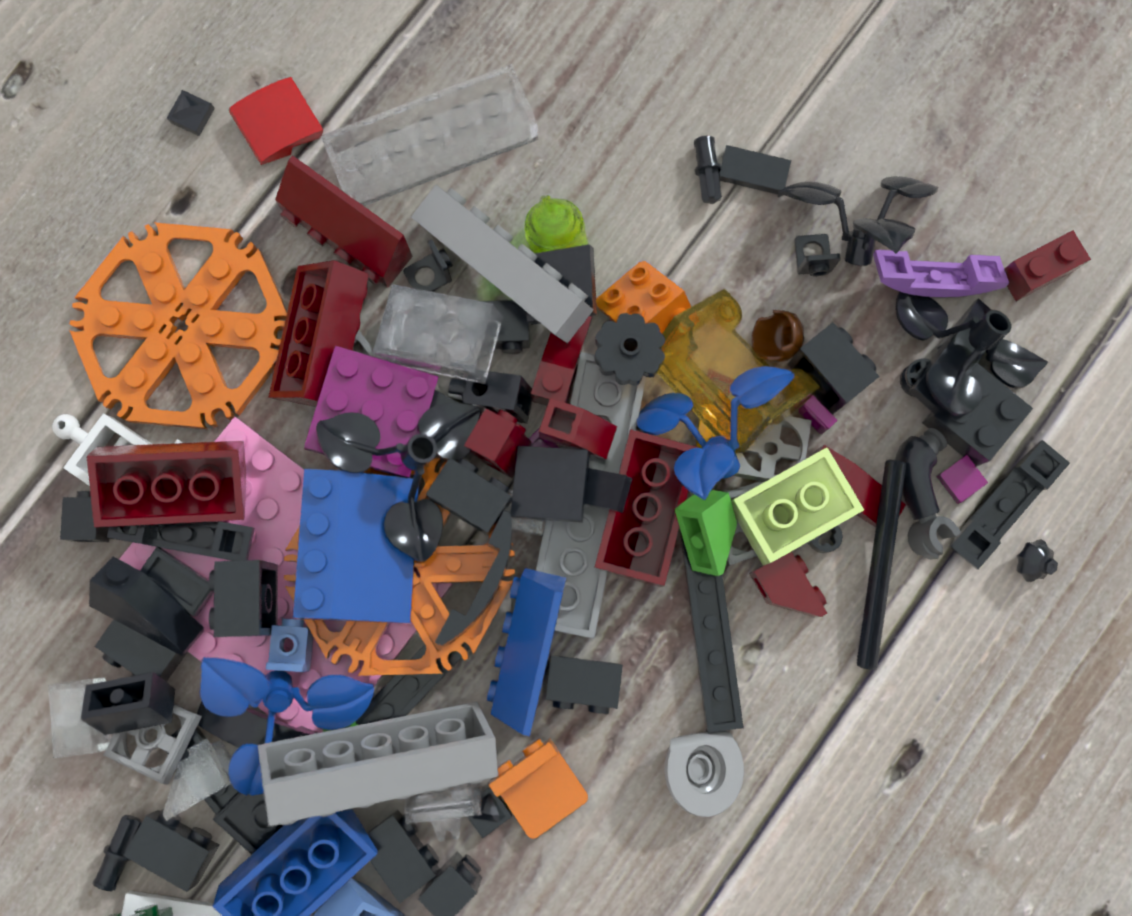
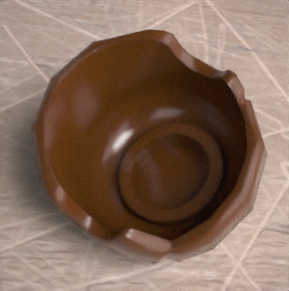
(777, 336)

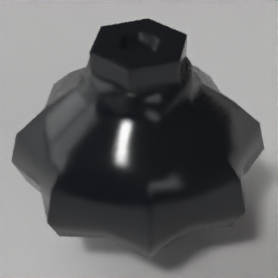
(1036, 561)

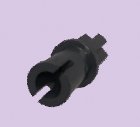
(708, 169)
(114, 860)

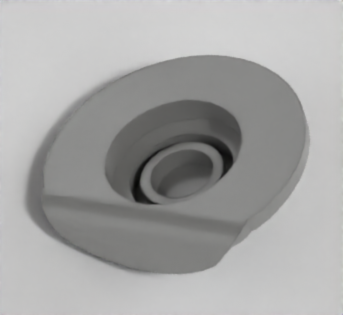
(704, 772)

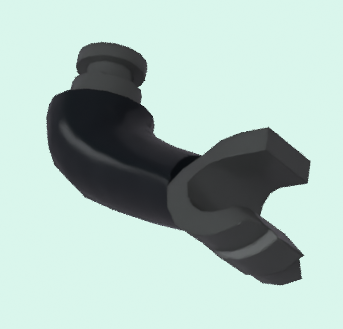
(918, 492)

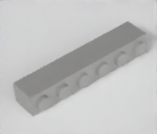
(501, 263)

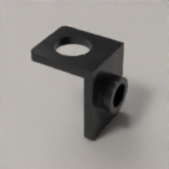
(436, 261)
(815, 264)

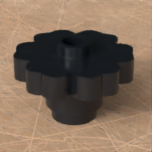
(629, 349)

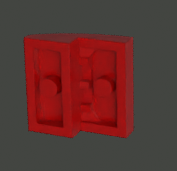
(275, 120)

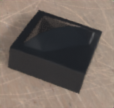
(190, 113)
(493, 813)

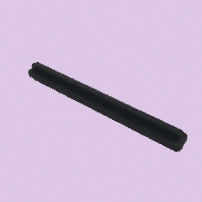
(881, 564)

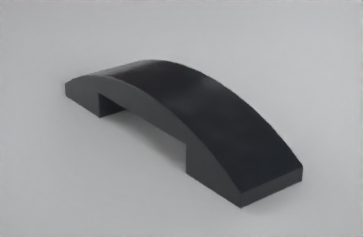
(1007, 503)
(202, 538)
(459, 623)
(247, 727)

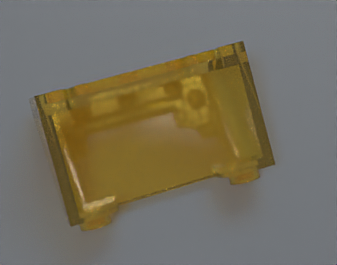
(705, 359)

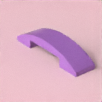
(940, 279)

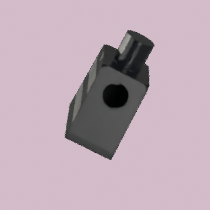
(498, 393)

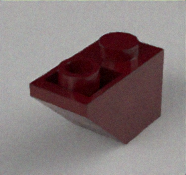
(577, 429)
(787, 587)

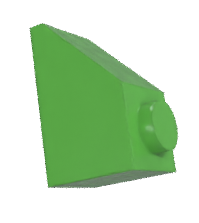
(707, 531)

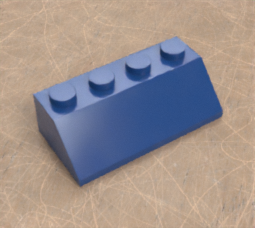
(527, 648)
(297, 868)

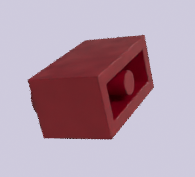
(1045, 265)
(497, 441)

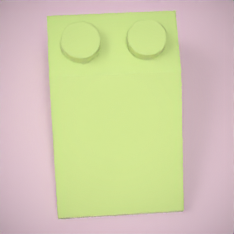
(795, 506)

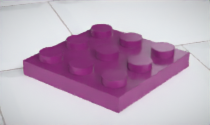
(381, 390)

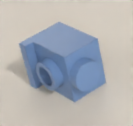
(300, 656)

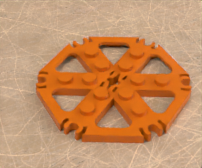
(189, 347)
(428, 611)

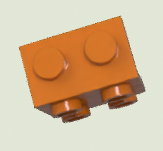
(646, 293)
(539, 788)

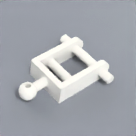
(68, 427)

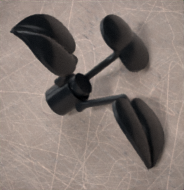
(866, 231)
(951, 387)
(443, 430)

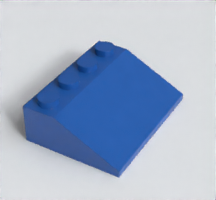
(343, 553)

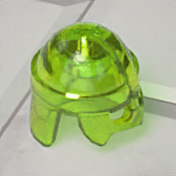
(554, 225)

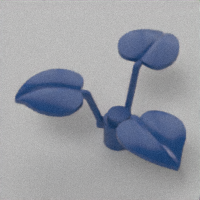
(716, 460)
(232, 686)

